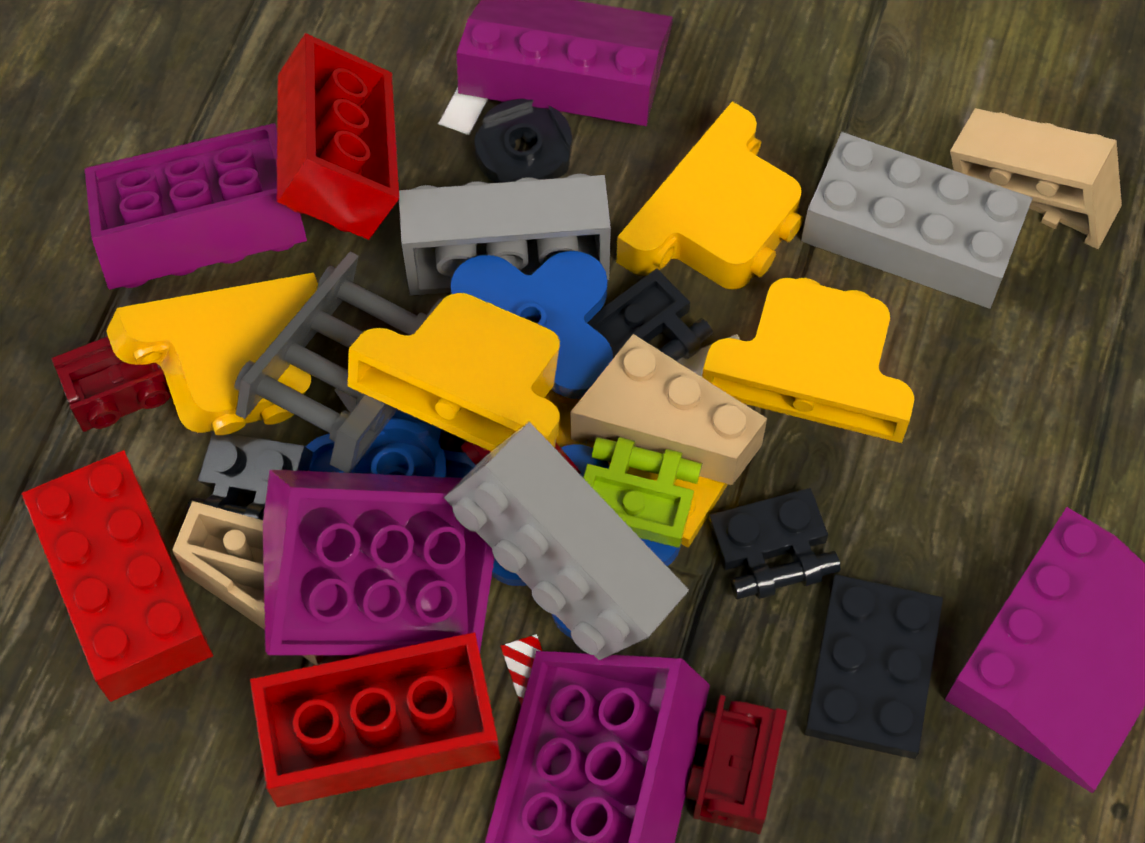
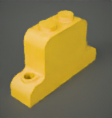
(716, 209)
(206, 343)
(816, 361)
(464, 371)

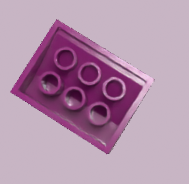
(564, 56)
(189, 207)
(368, 564)
(1065, 654)
(600, 751)

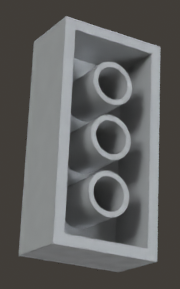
(915, 219)
(508, 220)
(566, 544)

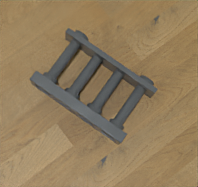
(258, 380)

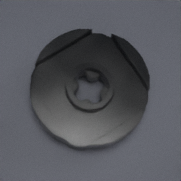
(519, 120)

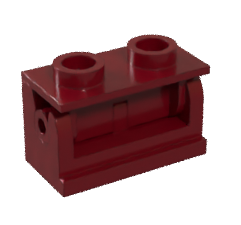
(105, 387)
(738, 765)

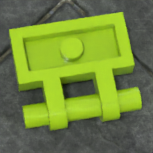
(647, 506)

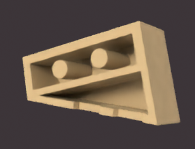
(1063, 169)
(669, 407)
(226, 558)

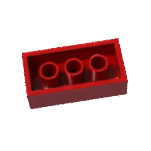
(336, 138)
(116, 576)
(374, 719)

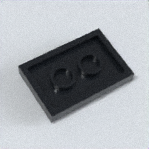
(874, 667)

